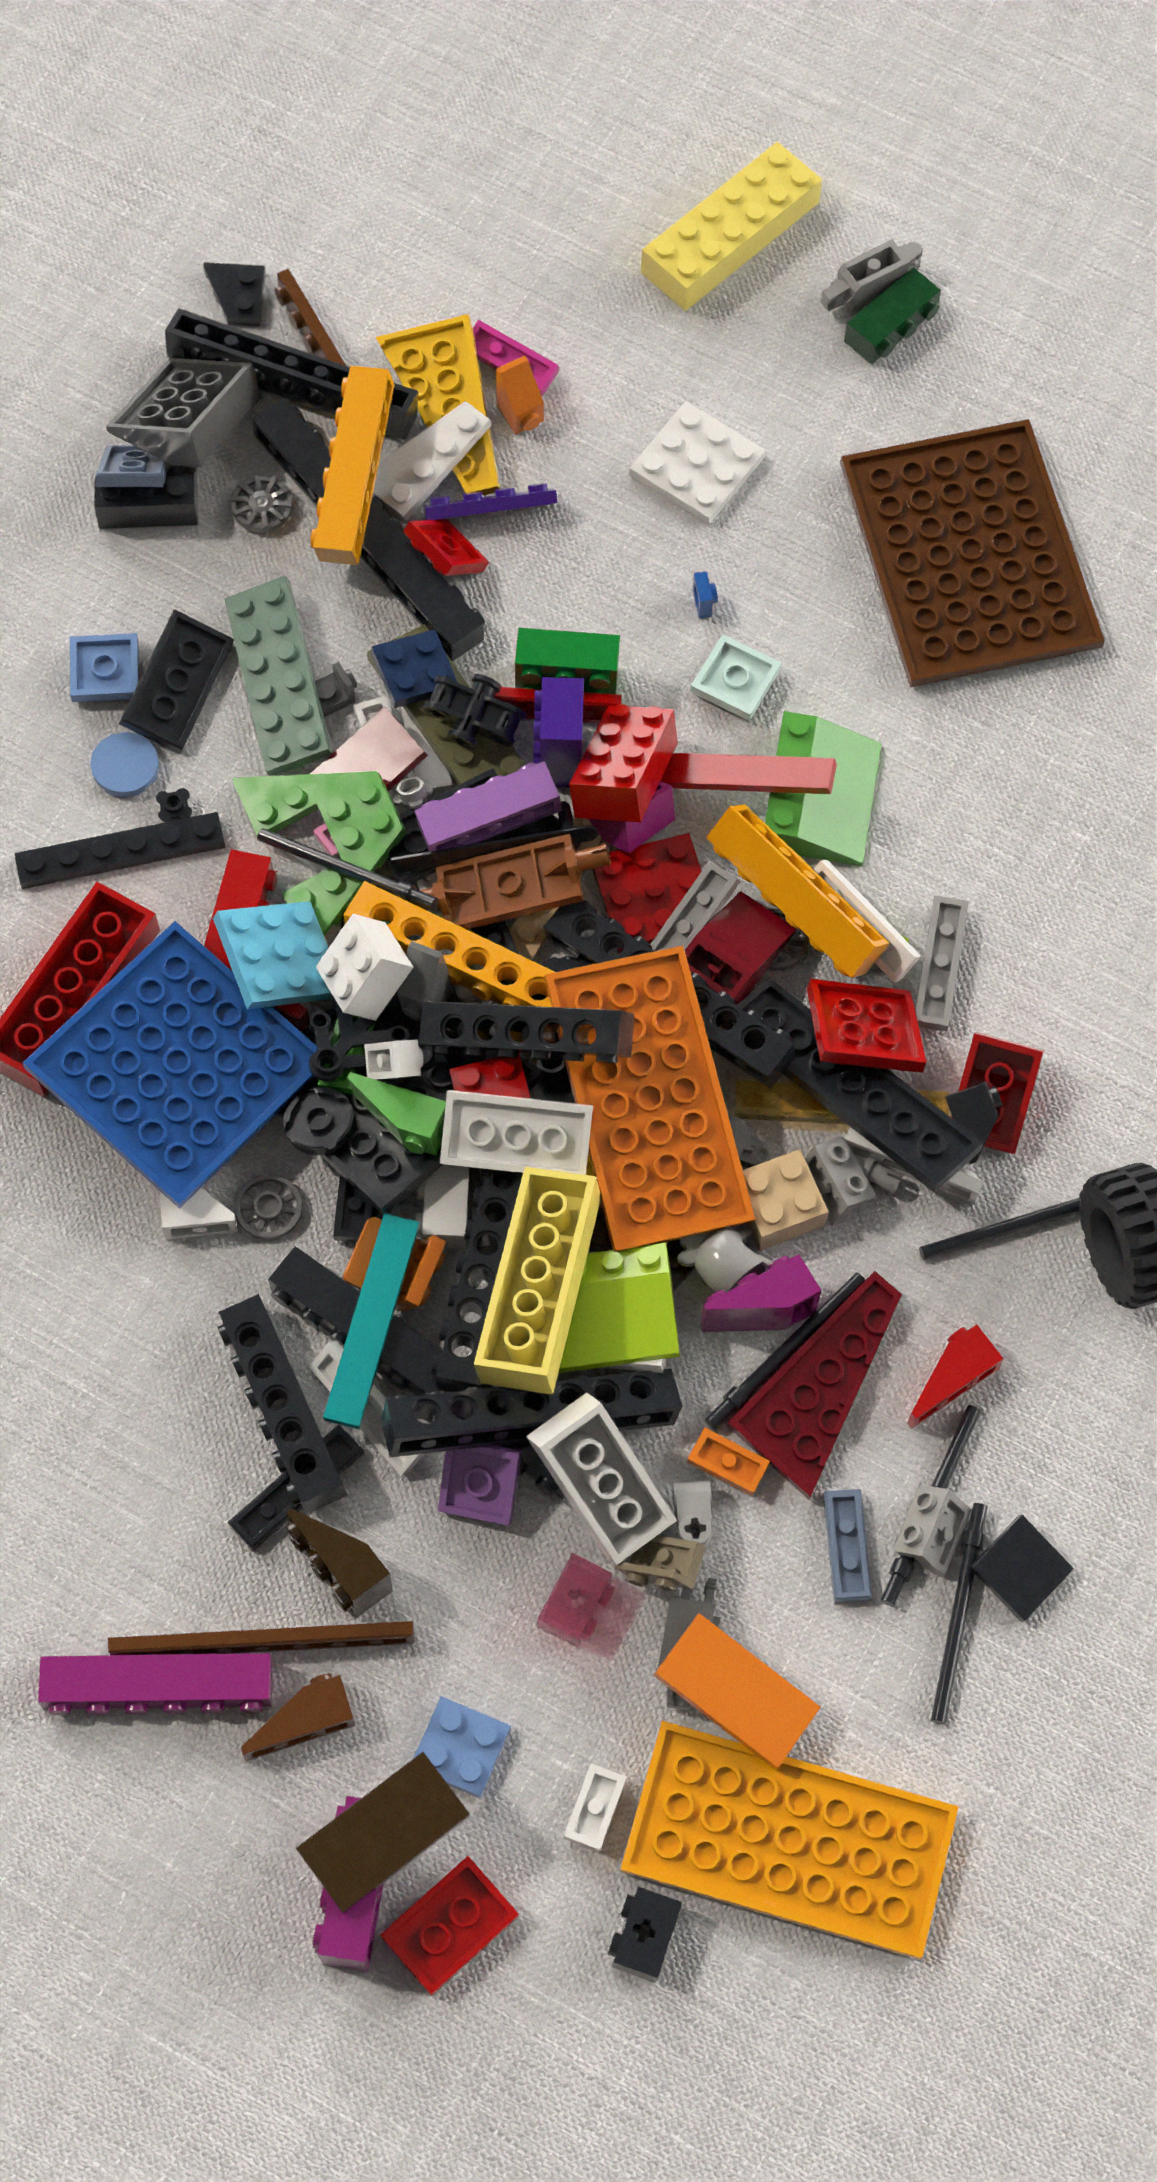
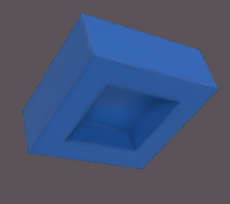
(704, 594)

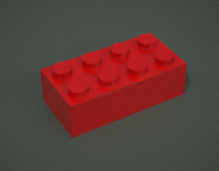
(624, 763)

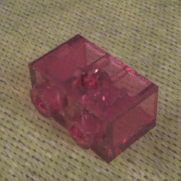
(576, 1579)

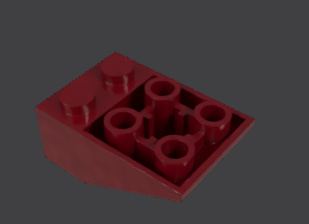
(738, 946)

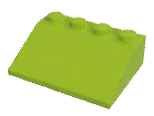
(623, 1310)

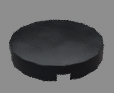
(319, 1121)

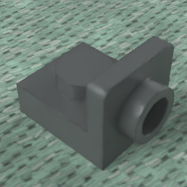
(336, 689)

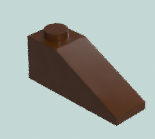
(308, 1715)

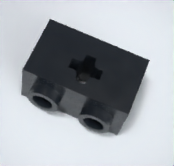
(647, 1957)

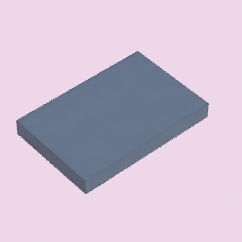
(130, 468)

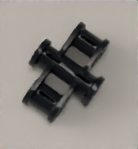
(463, 706)

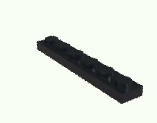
(119, 850)

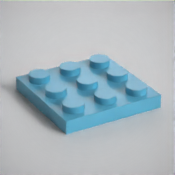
(274, 953)

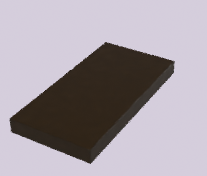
(383, 1832)

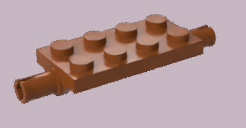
(514, 881)

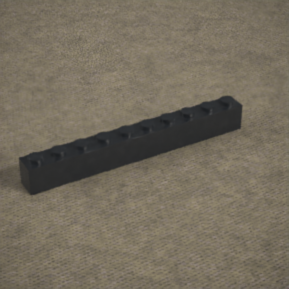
(385, 546)
(406, 1356)

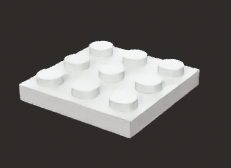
(697, 462)

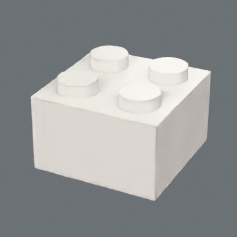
(364, 967)

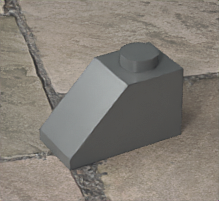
(425, 982)

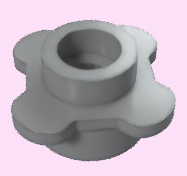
(412, 792)

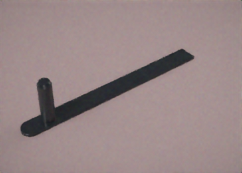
(451, 855)

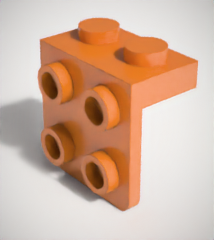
(424, 1261)

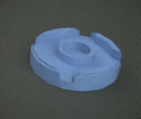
(124, 764)

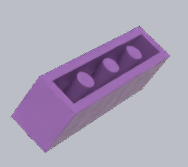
(489, 808)

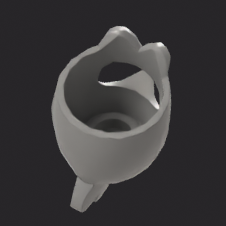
(721, 1257)

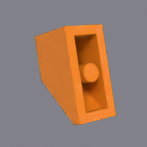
(519, 396)

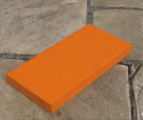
(737, 1691)

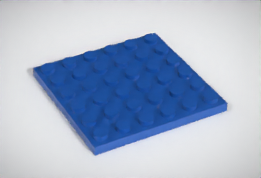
(174, 1064)

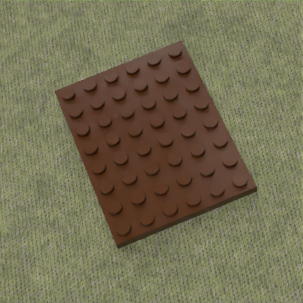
(971, 553)

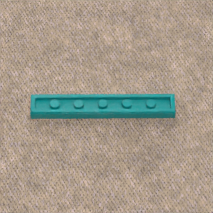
(371, 1321)

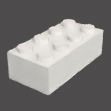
(601, 1478)

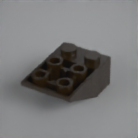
(347, 1563)

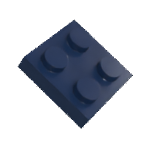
(411, 666)

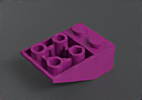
(765, 1301)

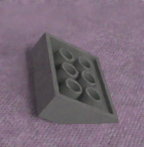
(187, 409)

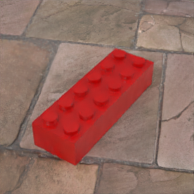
(84, 957)

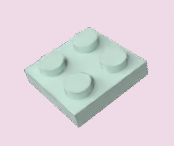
(735, 677)

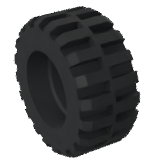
(1122, 1232)

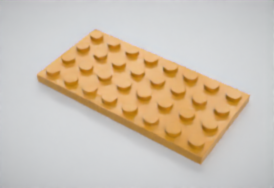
(790, 1840)

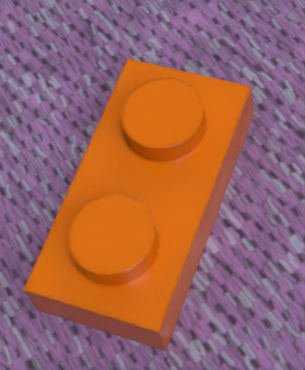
(728, 1461)

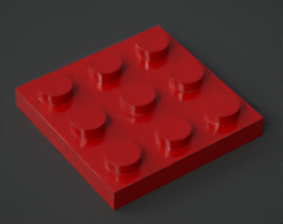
(647, 884)
(866, 1025)

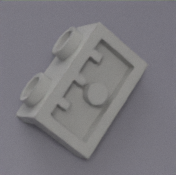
(838, 1178)
(933, 1528)

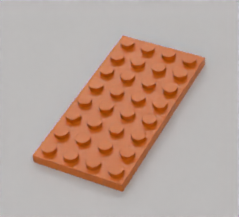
(660, 1116)

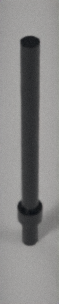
(400, 889)
(1000, 1229)
(738, 1396)
(972, 1542)
(903, 1567)

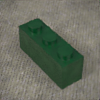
(892, 316)

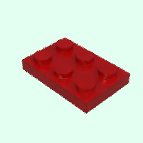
(449, 1925)

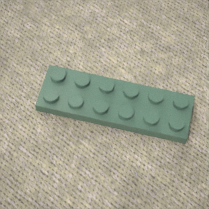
(278, 676)

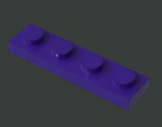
(475, 503)

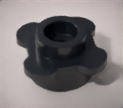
(170, 813)

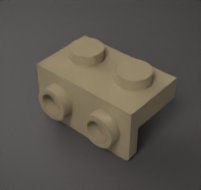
(665, 1562)

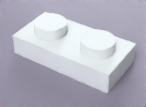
(595, 1807)

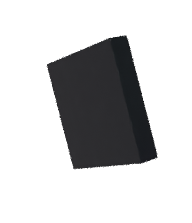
(1021, 1568)

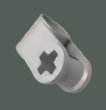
(693, 1510)

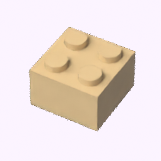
(784, 1200)

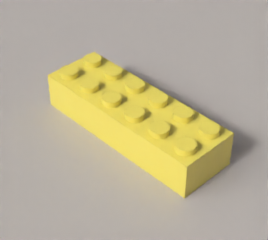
(731, 226)
(538, 1280)

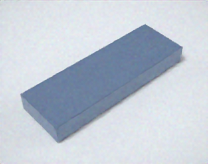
(847, 1546)

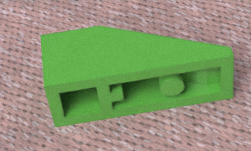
(408, 1115)

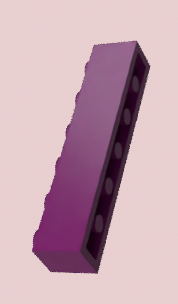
(155, 1682)

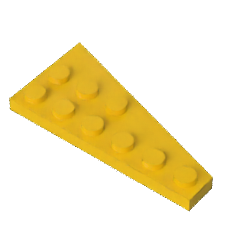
(445, 371)

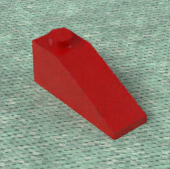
(963, 1365)

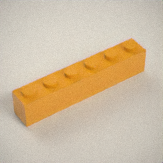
(353, 465)
(797, 891)

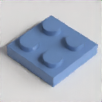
(103, 667)
(463, 1745)

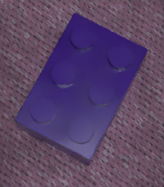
(559, 727)

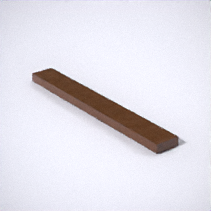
(266, 1639)

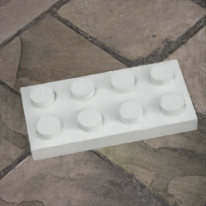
(515, 1133)

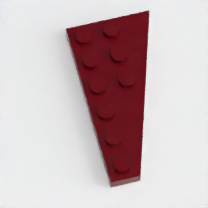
(809, 1398)

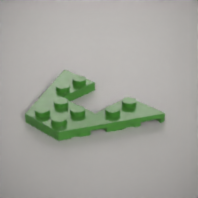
(356, 814)

